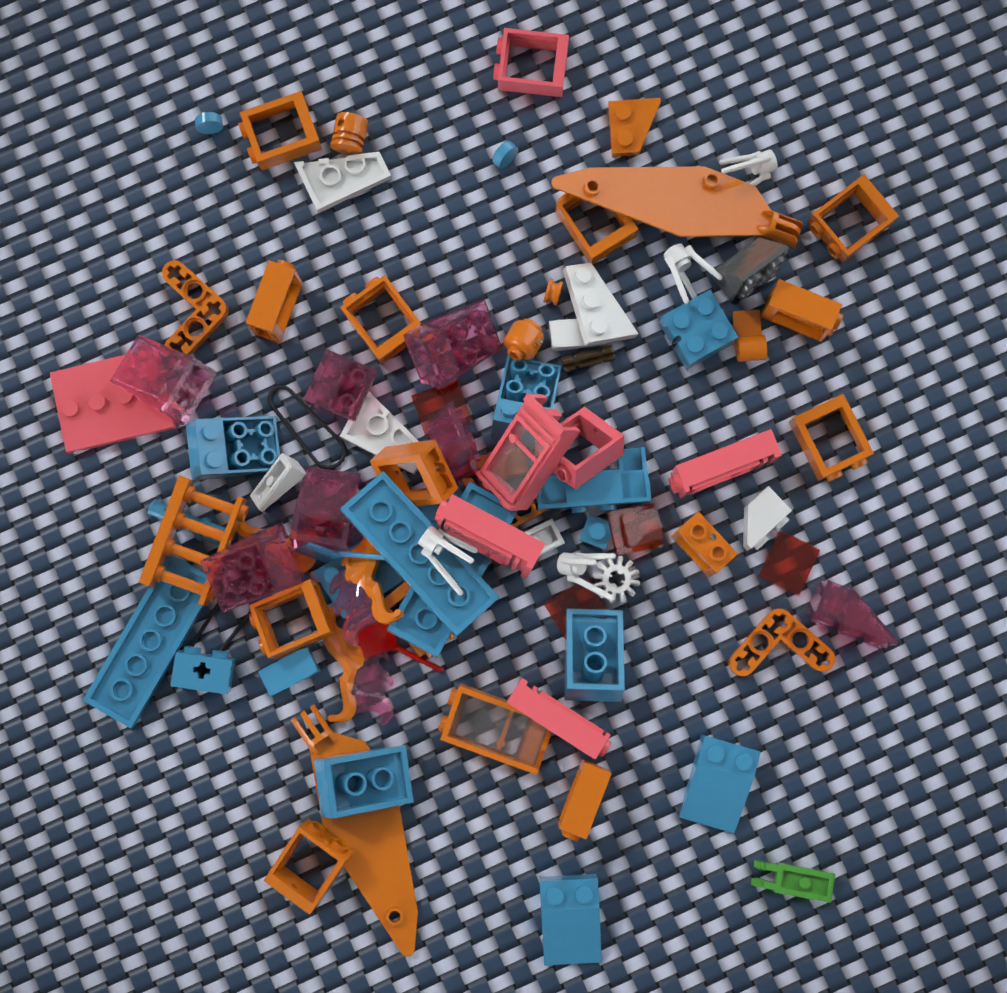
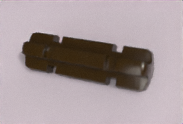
(588, 358)

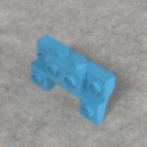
(604, 490)

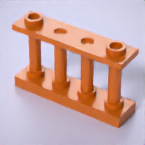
(176, 519)

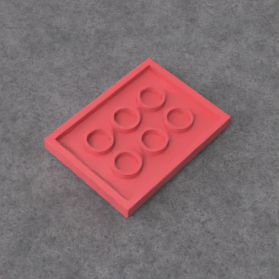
(98, 411)

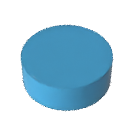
(208, 123)
(505, 154)

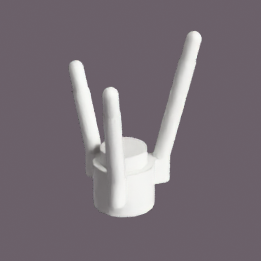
(759, 162)
(678, 260)
(435, 541)
(576, 565)

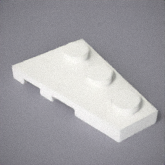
(342, 178)
(595, 307)
(378, 429)

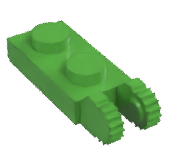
(797, 881)

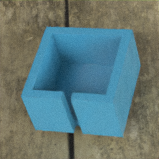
(700, 327)

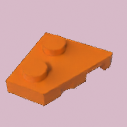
(630, 124)

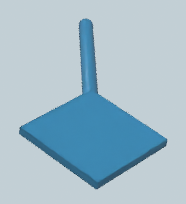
(325, 555)

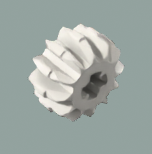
(619, 570)

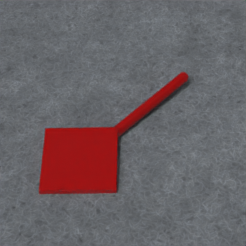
(377, 640)

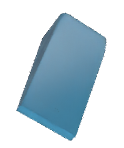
(289, 671)

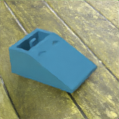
(518, 380)
(232, 446)

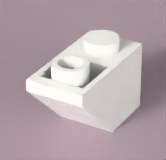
(761, 516)

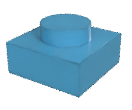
(596, 532)

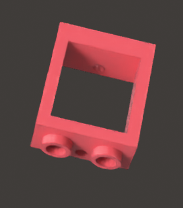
(533, 40)
(599, 434)

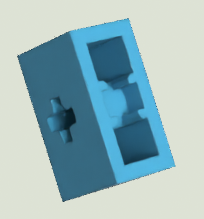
(188, 676)

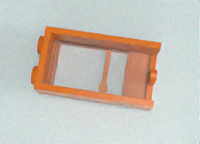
(493, 729)

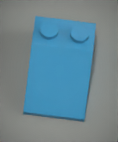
(594, 655)
(363, 781)
(719, 783)
(570, 919)

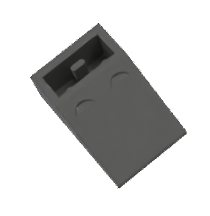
(749, 266)

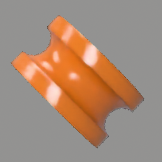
(553, 292)

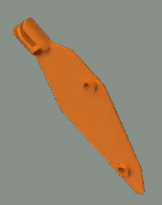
(682, 201)
(378, 841)

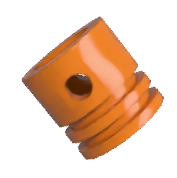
(349, 133)

